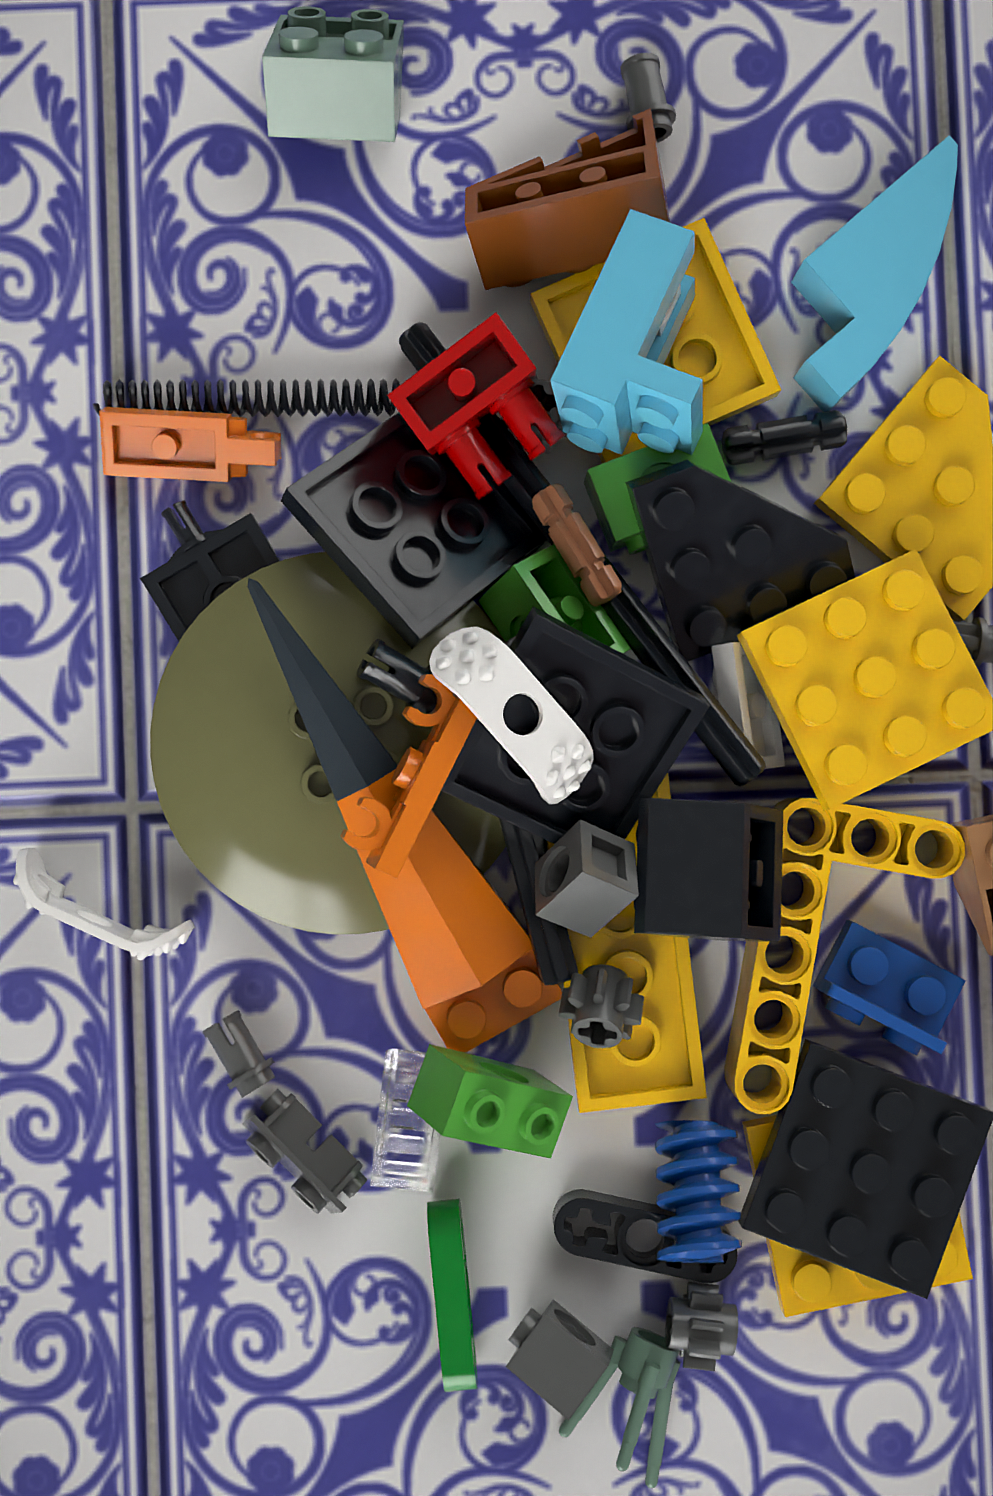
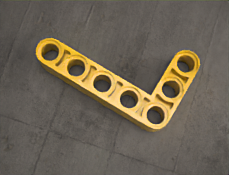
(802, 922)

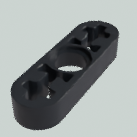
(595, 1246)

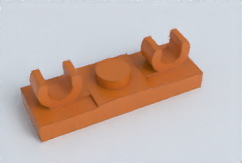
(419, 780)

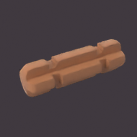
(576, 544)

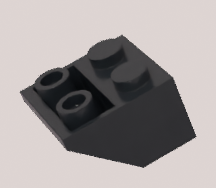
(709, 870)

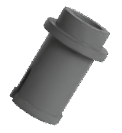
(647, 91)
(242, 1059)

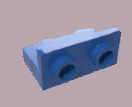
(889, 985)

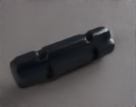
(784, 437)

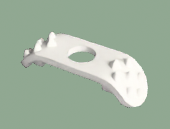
(484, 678)
(47, 897)

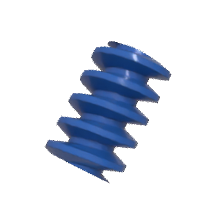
(696, 1191)

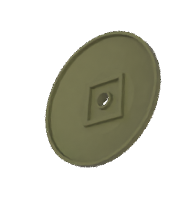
(243, 769)

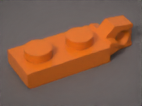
(182, 444)

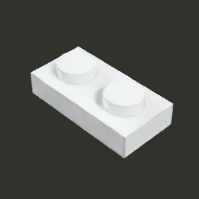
(746, 702)

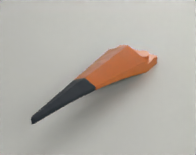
(448, 922)

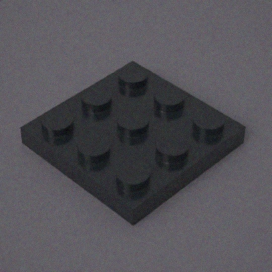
(411, 527)
(623, 708)
(866, 1169)

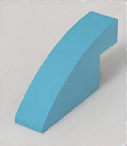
(874, 274)

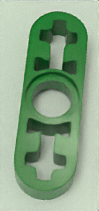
(452, 1295)

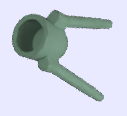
(646, 1370)

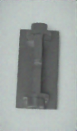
(319, 1173)

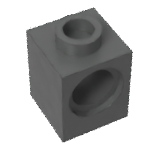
(585, 879)
(558, 1357)

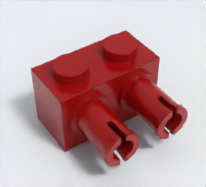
(461, 386)

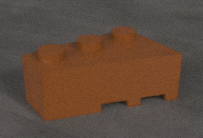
(566, 213)

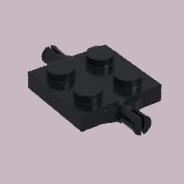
(204, 565)

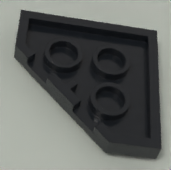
(728, 555)

